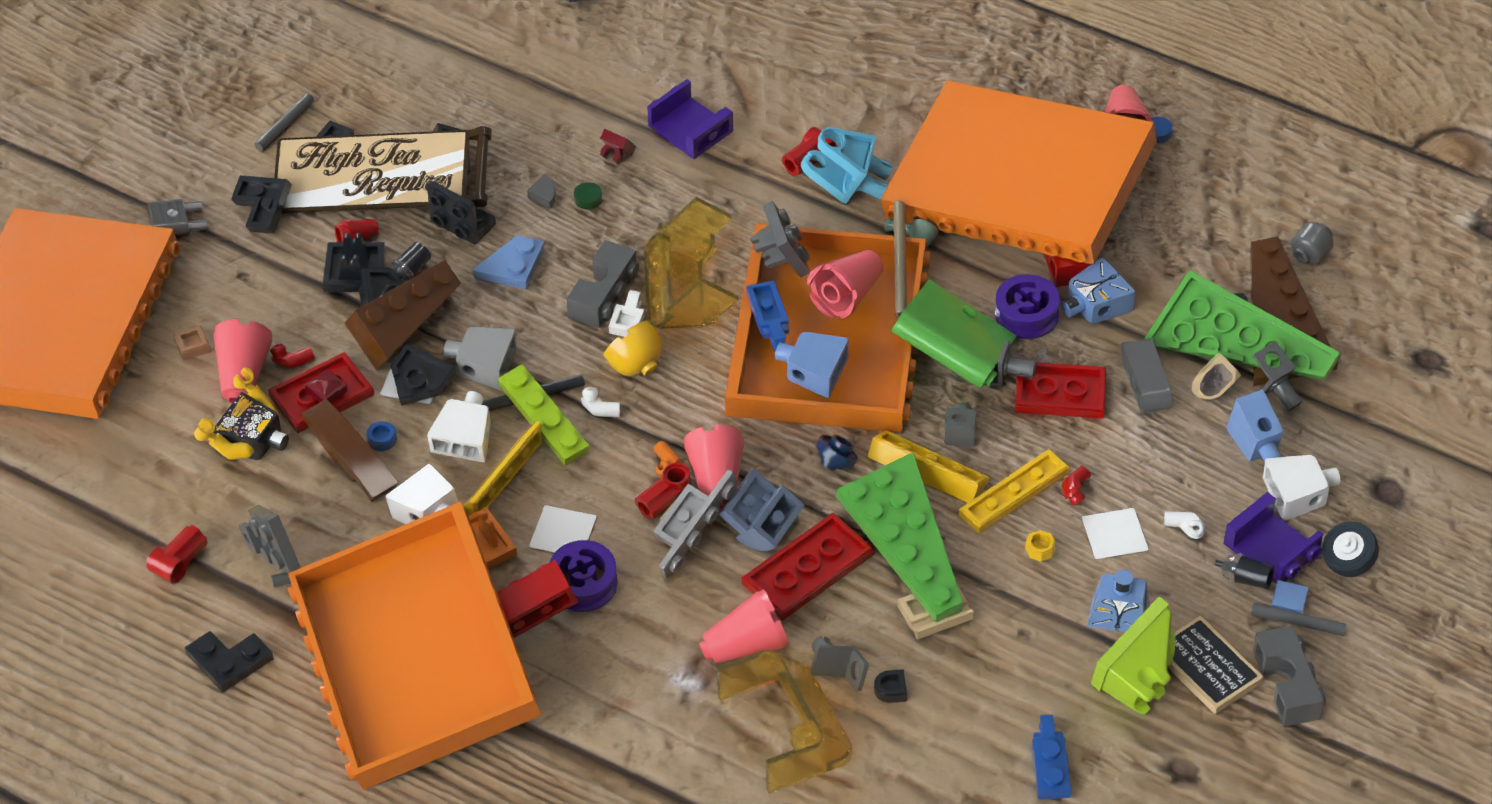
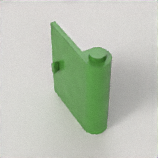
(953, 334)

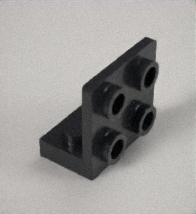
(457, 214)

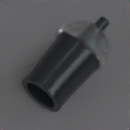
(411, 261)
(1246, 571)

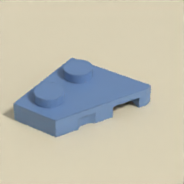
(512, 263)

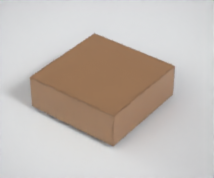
(192, 342)

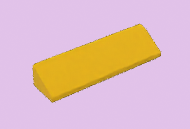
(934, 468)
(505, 470)

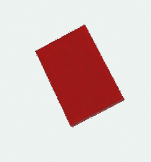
(1063, 391)
(294, 400)

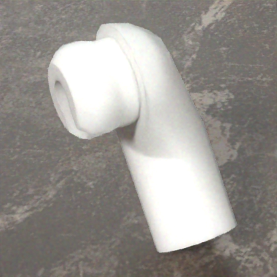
(596, 406)
(1187, 521)

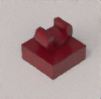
(616, 143)

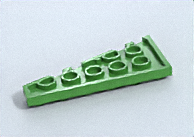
(1211, 320)
(901, 524)

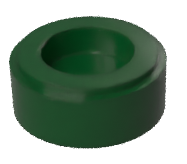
(587, 195)

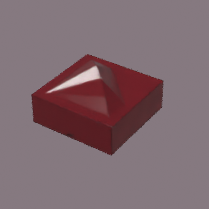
(326, 386)

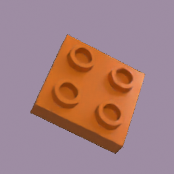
(492, 538)

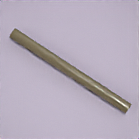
(900, 258)

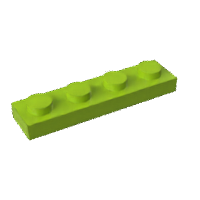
(538, 406)

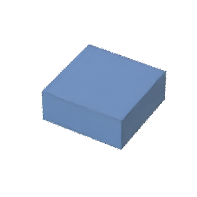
(1289, 597)

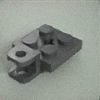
(267, 536)

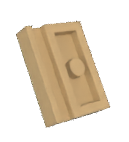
(923, 623)

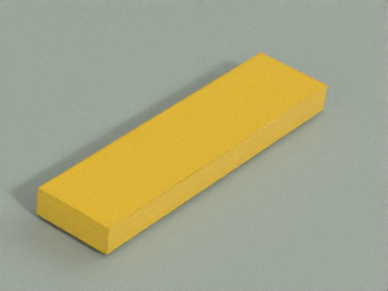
(1013, 491)

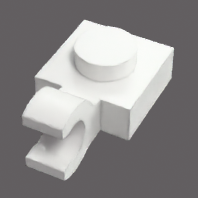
(628, 315)

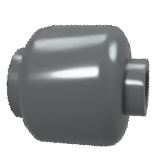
(1312, 243)

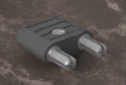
(172, 215)

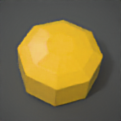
(1040, 545)

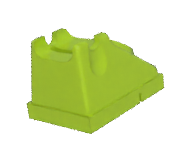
(1138, 661)

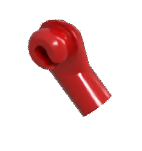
(289, 359)
(1072, 485)

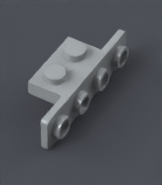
(687, 518)

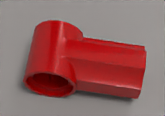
(793, 159)
(664, 491)
(173, 560)

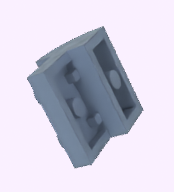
(761, 512)

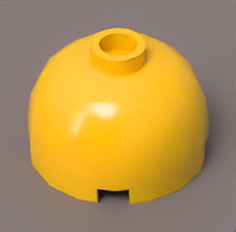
(636, 351)

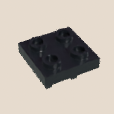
(347, 259)

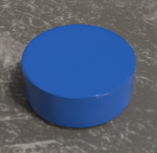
(1163, 129)
(381, 436)

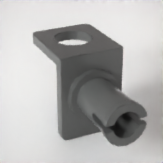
(1012, 365)
(1278, 376)
(960, 425)
(838, 661)

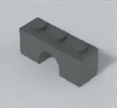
(595, 300)
(1283, 653)

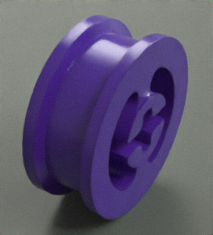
(1029, 295)
(581, 560)

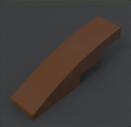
(349, 449)

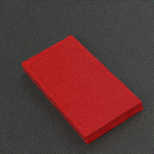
(808, 565)

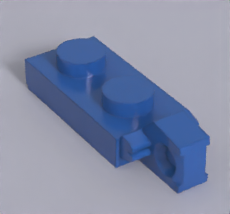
(768, 311)
(1050, 761)

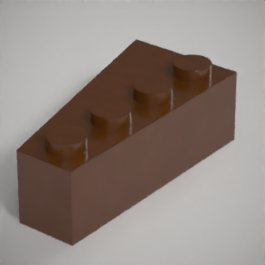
(396, 315)

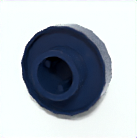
(836, 452)

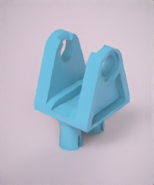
(847, 165)

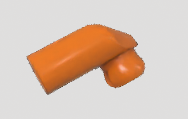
(666, 455)

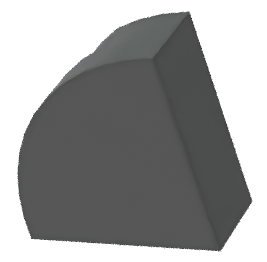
(543, 191)

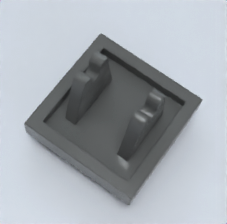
(781, 241)

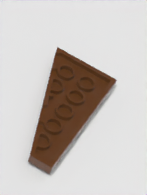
(1280, 293)

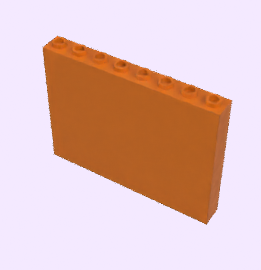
(1021, 171)
(74, 306)
(877, 373)
(411, 646)

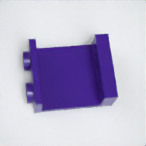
(688, 122)
(1271, 540)

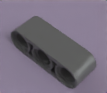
(1146, 375)

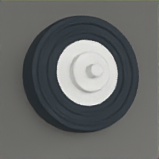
(1350, 549)

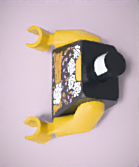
(247, 426)

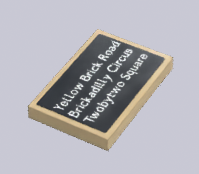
(1211, 666)

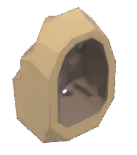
(1214, 378)

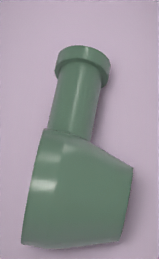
(917, 229)

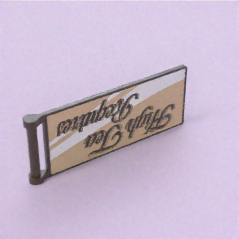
(379, 169)

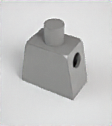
(483, 354)

